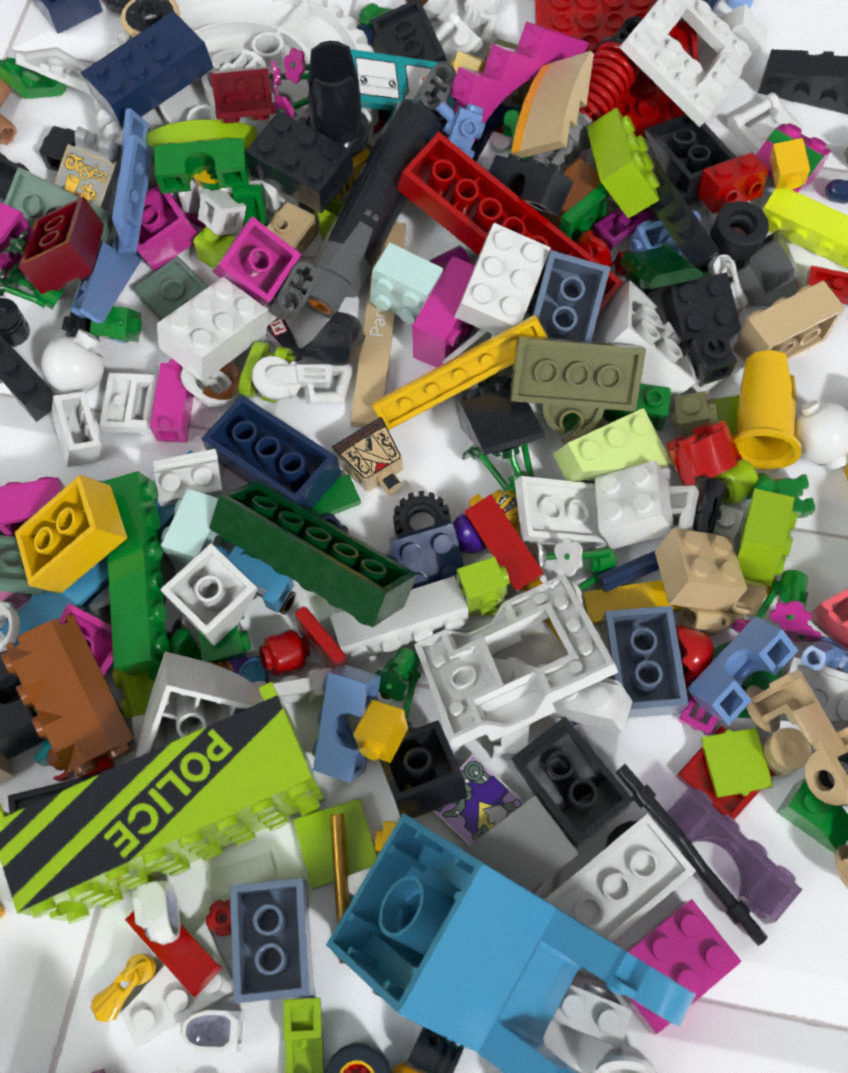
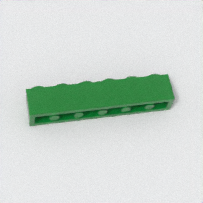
(136, 579)

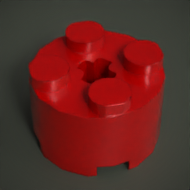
(704, 453)

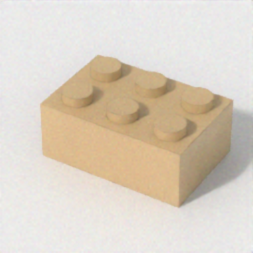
(791, 323)

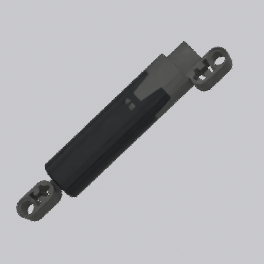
(369, 207)

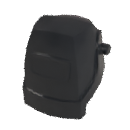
(337, 342)

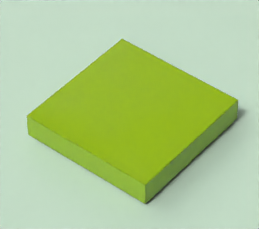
(316, 842)

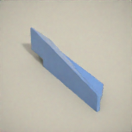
(132, 182)
(104, 285)

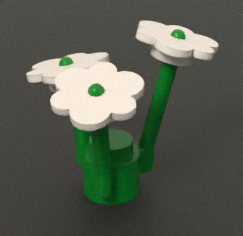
(571, 557)

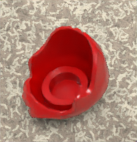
(595, 248)
(695, 652)

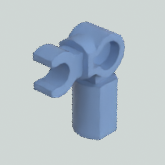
(825, 653)

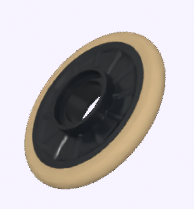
(135, 11)

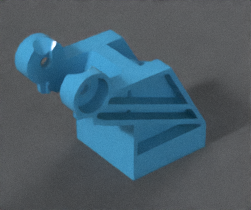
(480, 952)

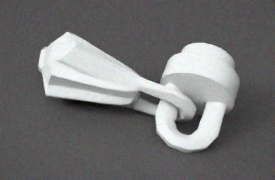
(723, 264)

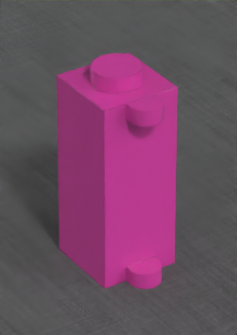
(171, 405)

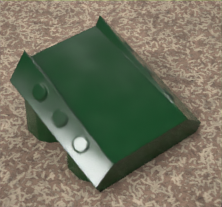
(658, 268)

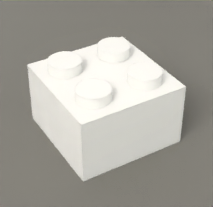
(633, 505)

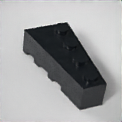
(807, 78)

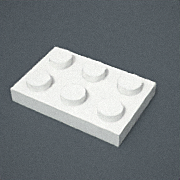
(558, 510)

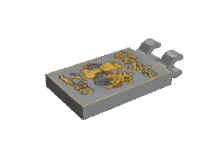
(88, 171)

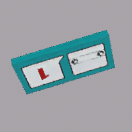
(391, 79)

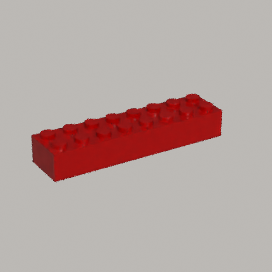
(470, 200)

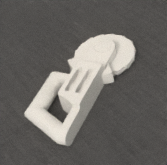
(479, 14)
(278, 379)

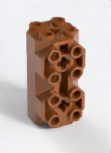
(69, 696)

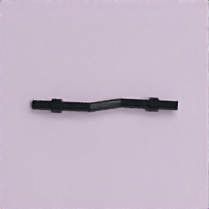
(735, 909)

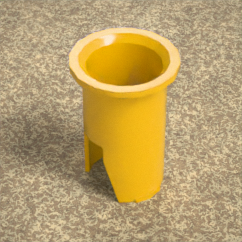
(767, 412)

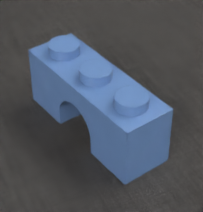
(753, 649)
(346, 693)

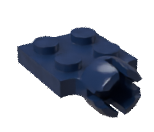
(428, 552)

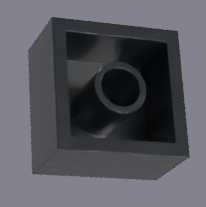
(701, 308)
(424, 772)

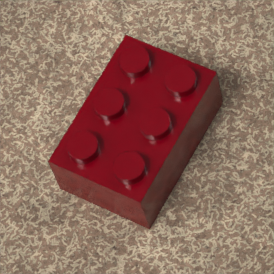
(62, 246)

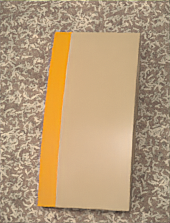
(553, 105)

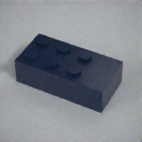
(148, 68)
(272, 452)

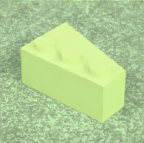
(612, 448)

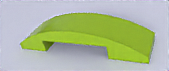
(200, 130)
(303, 1035)

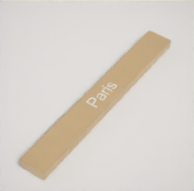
(376, 350)

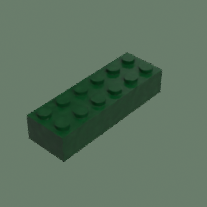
(313, 552)

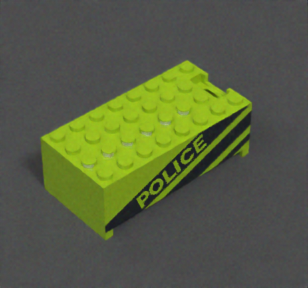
(158, 813)

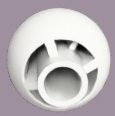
(73, 363)
(823, 433)

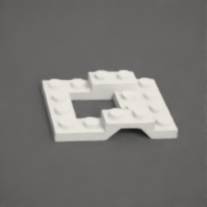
(673, 68)
(468, 683)

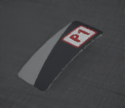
(281, 335)

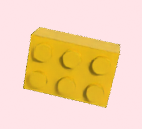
(70, 534)

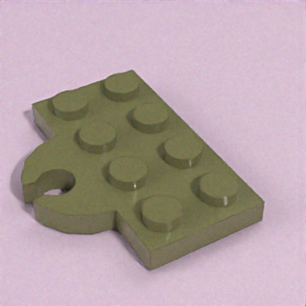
(576, 379)

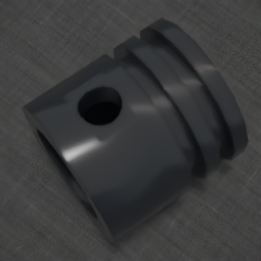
(13, 324)
(434, 1053)

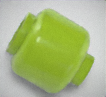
(739, 482)

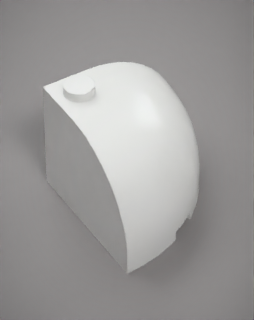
(633, 321)
(189, 698)

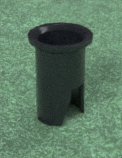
(335, 96)

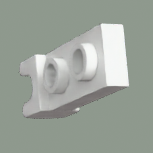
(294, 689)

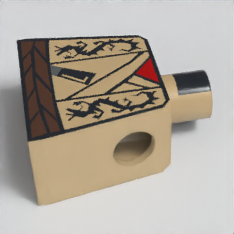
(371, 457)

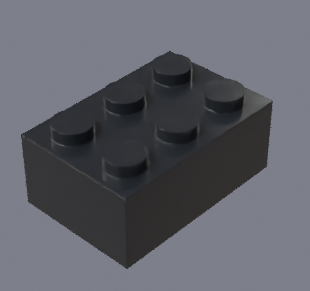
(300, 161)

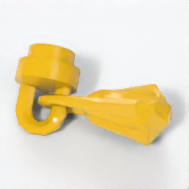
(138, 971)

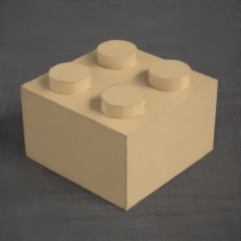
(700, 570)

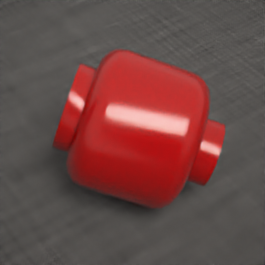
(284, 653)

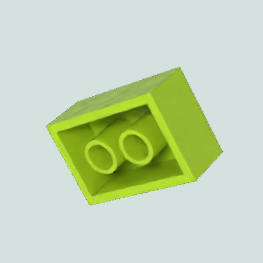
(623, 162)

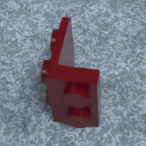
(242, 94)

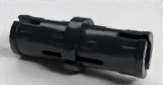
(709, 510)

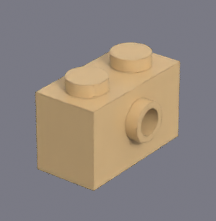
(294, 227)

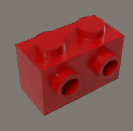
(732, 181)

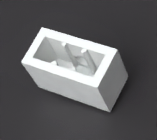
(76, 429)
(593, 1014)

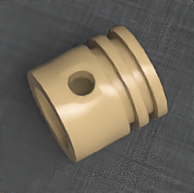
(786, 751)

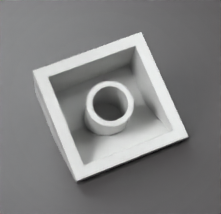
(210, 594)

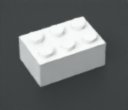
(502, 280)
(212, 328)

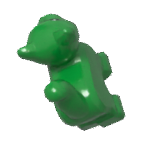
(788, 487)

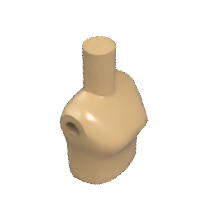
(708, 621)

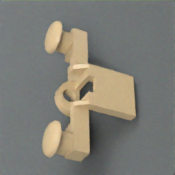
(796, 699)

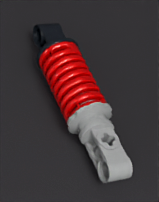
(609, 83)

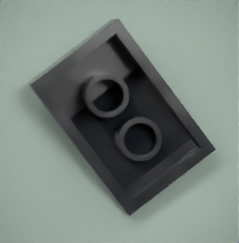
(685, 151)
(495, 420)
(571, 782)

